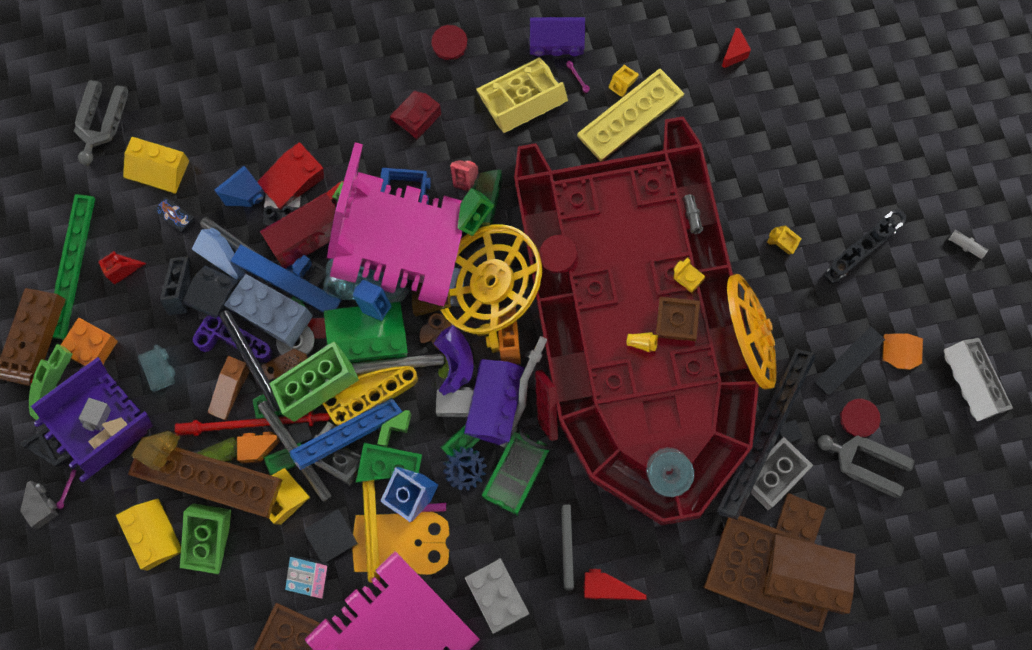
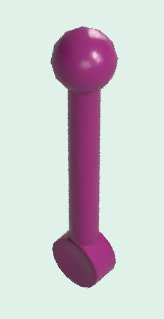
(585, 89)
(60, 504)

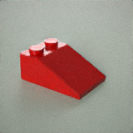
(291, 176)

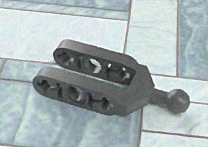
(86, 114)
(846, 454)

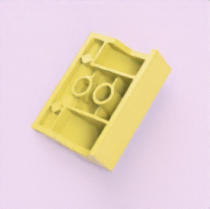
(522, 94)

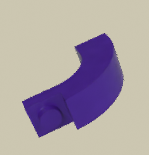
(459, 358)

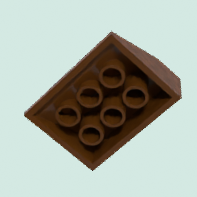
(811, 575)

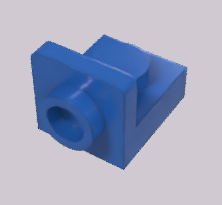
(300, 266)

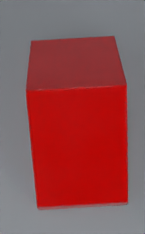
(738, 49)

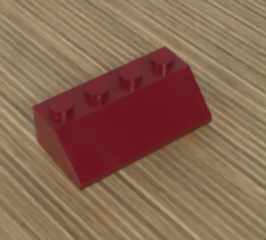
(301, 231)

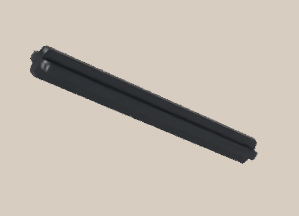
(249, 358)

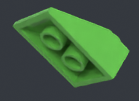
(204, 537)

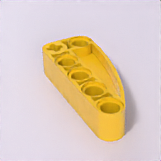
(365, 387)

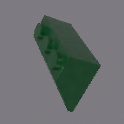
(489, 185)

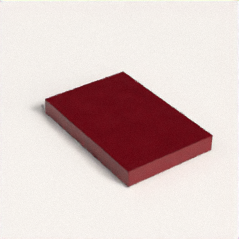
(546, 405)

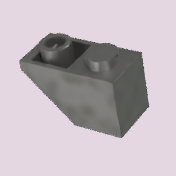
(36, 506)

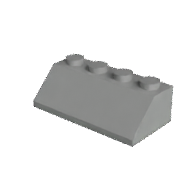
(977, 379)

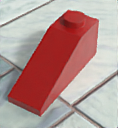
(603, 586)

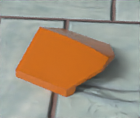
(902, 350)

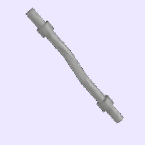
(535, 357)

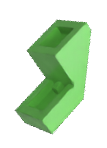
(398, 423)

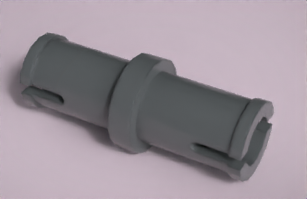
(692, 214)

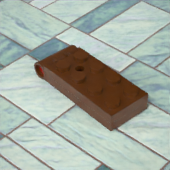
(30, 335)

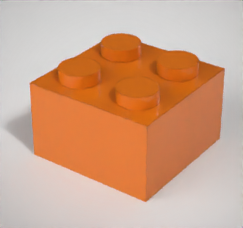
(88, 343)

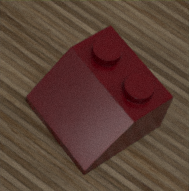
(417, 113)

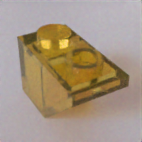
(155, 449)

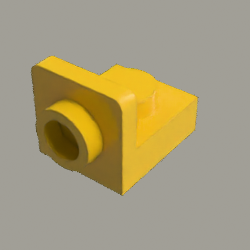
(623, 80)
(784, 238)
(688, 275)
(492, 340)

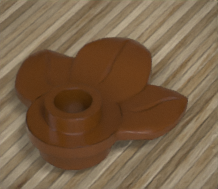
(430, 331)

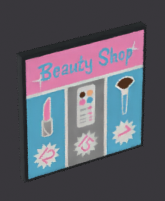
(306, 576)

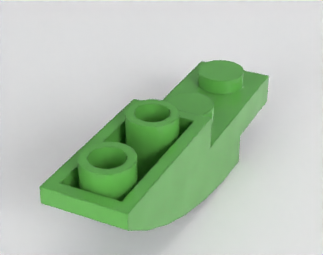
(48, 375)

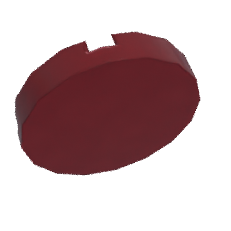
(449, 42)
(558, 254)
(860, 418)

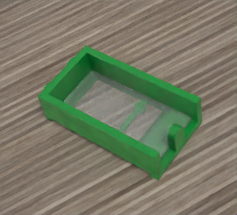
(515, 474)

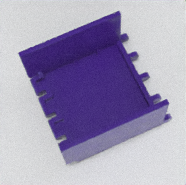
(64, 405)

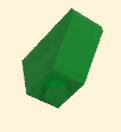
(473, 211)

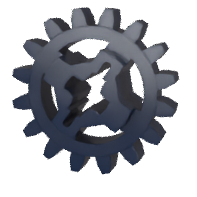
(459, 475)

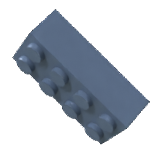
(268, 310)

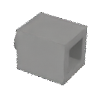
(94, 414)

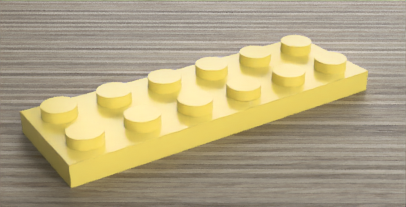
(630, 115)

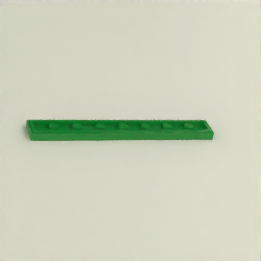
(72, 259)

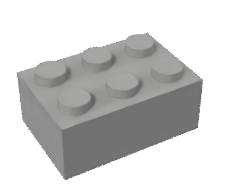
(780, 473)
(496, 596)

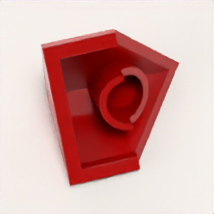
(118, 267)

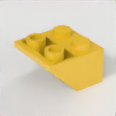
(289, 498)

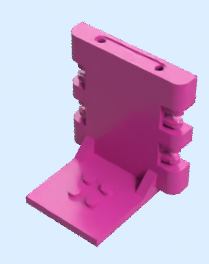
(394, 235)
(399, 618)

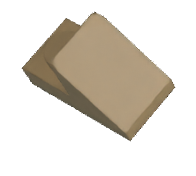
(110, 429)

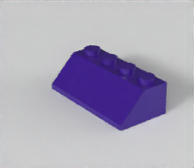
(494, 401)

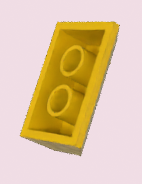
(154, 165)
(149, 534)

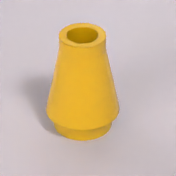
(643, 341)

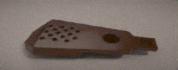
(281, 367)

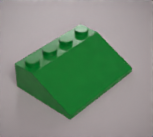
(366, 337)

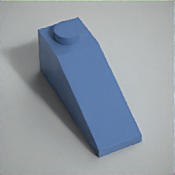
(217, 251)

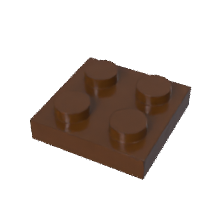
(677, 319)
(800, 518)

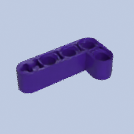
(220, 332)

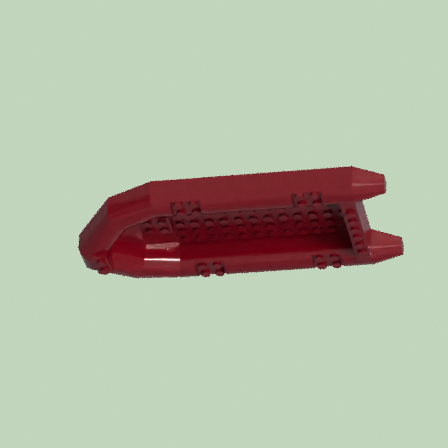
(615, 397)

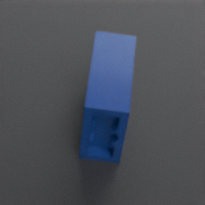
(406, 175)

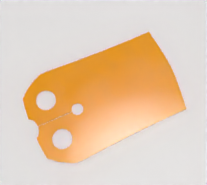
(399, 535)

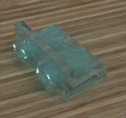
(157, 369)

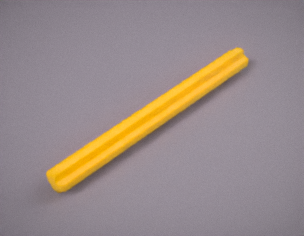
(371, 530)

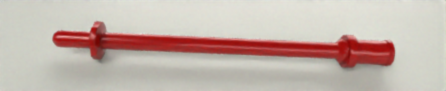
(196, 427)

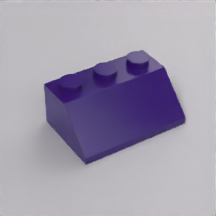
(557, 36)

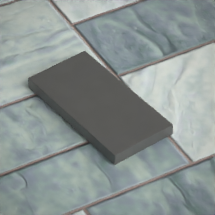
(567, 547)

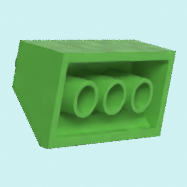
(313, 382)

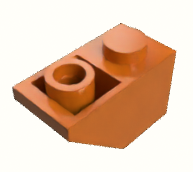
(253, 448)

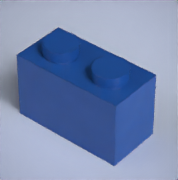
(371, 300)

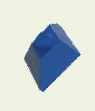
(240, 190)
(408, 493)

